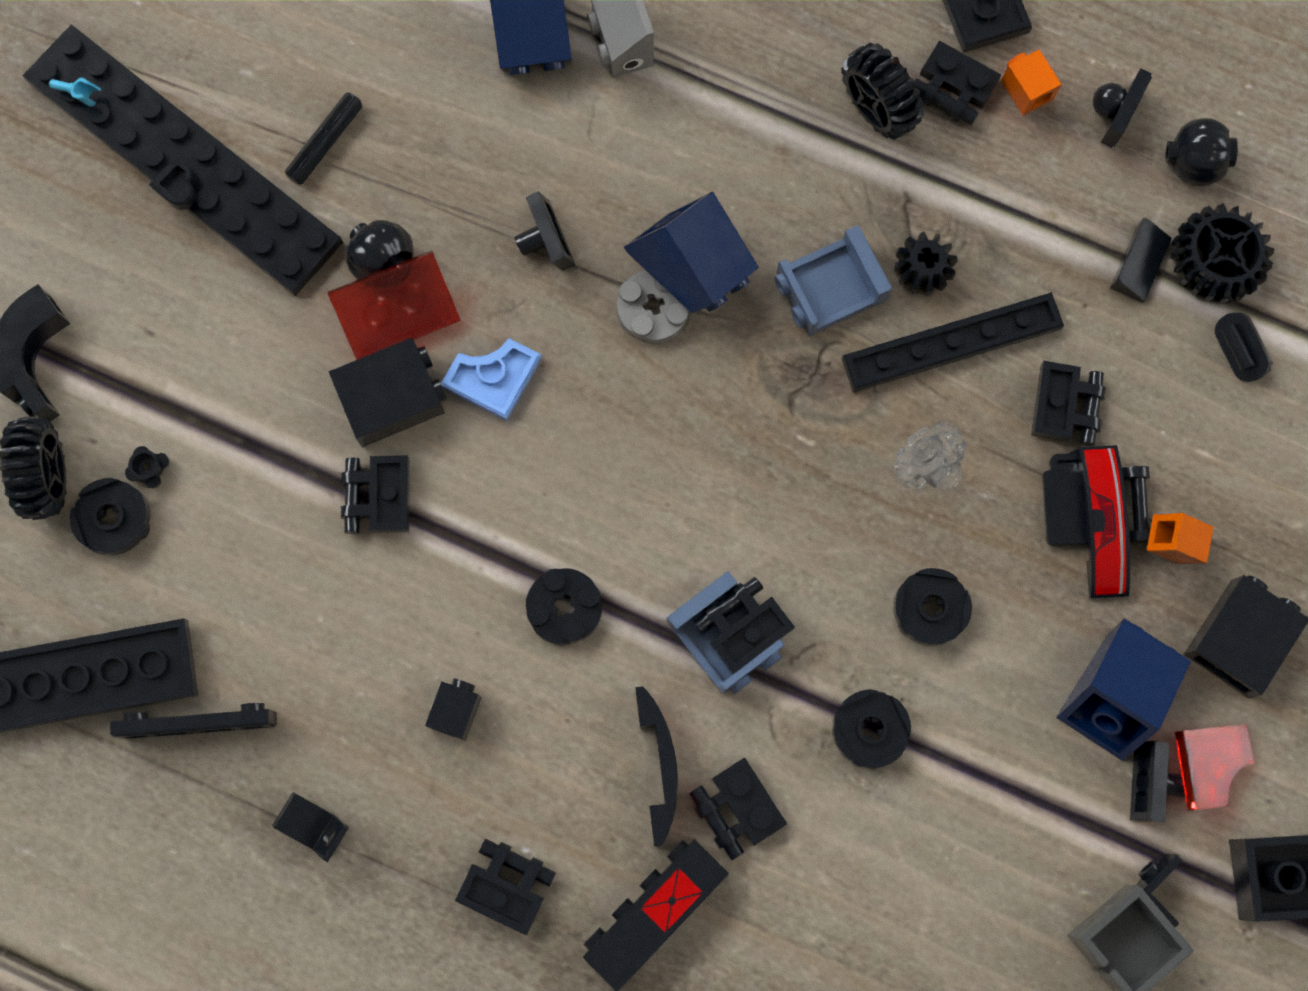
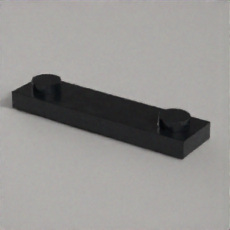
(140, 726)

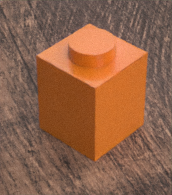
(1030, 81)
(1180, 538)

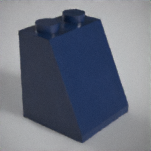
(530, 34)
(695, 254)
(1125, 690)

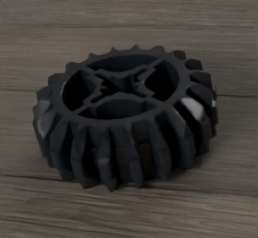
(882, 90)
(1236, 277)
(33, 468)

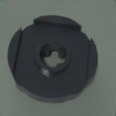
(91, 507)
(557, 585)
(949, 594)
(879, 708)

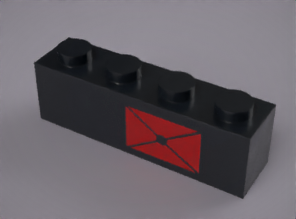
(655, 915)

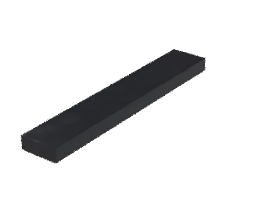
(952, 342)

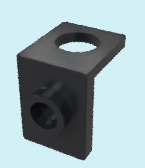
(310, 825)
(1154, 874)

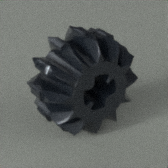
(934, 256)

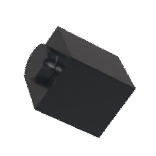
(454, 709)

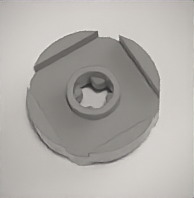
(643, 324)

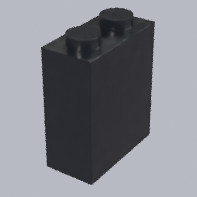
(388, 391)
(1247, 636)

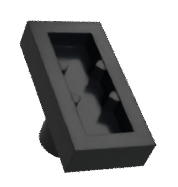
(546, 233)
(1153, 782)

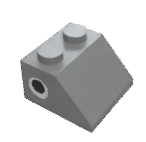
(624, 35)

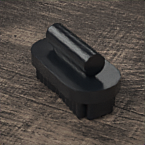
(1243, 346)

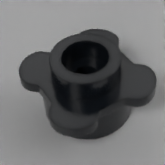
(141, 457)

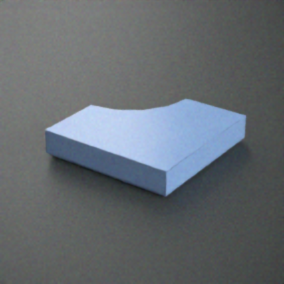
(493, 379)

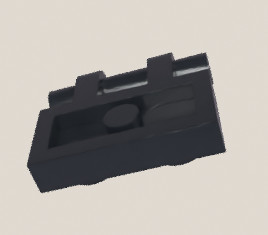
(960, 76)
(1057, 400)
(387, 494)
(752, 633)
(748, 802)
(499, 898)

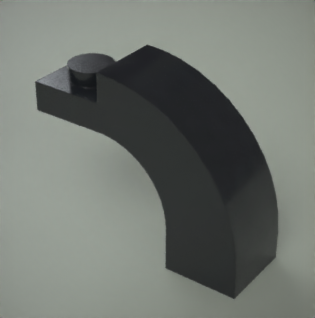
(23, 331)

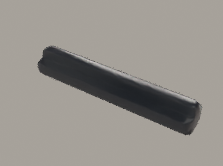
(323, 138)

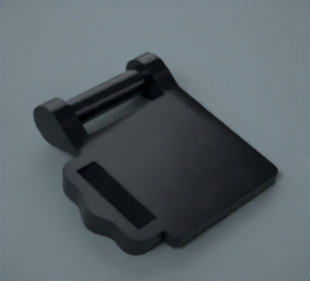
(1066, 503)

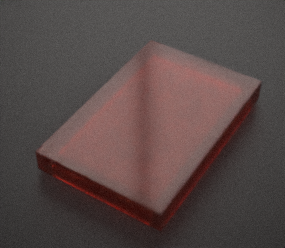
(394, 305)

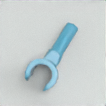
(79, 89)

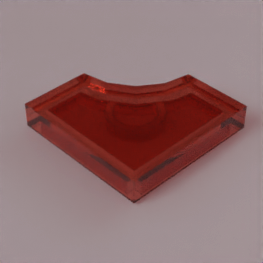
(1210, 761)

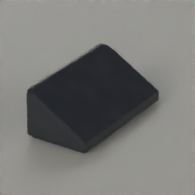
(1141, 260)

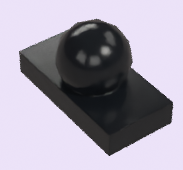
(1115, 102)

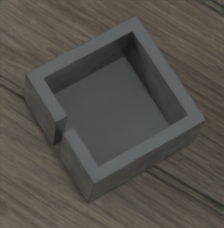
(1130, 941)

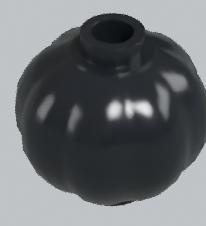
(1202, 152)
(377, 247)

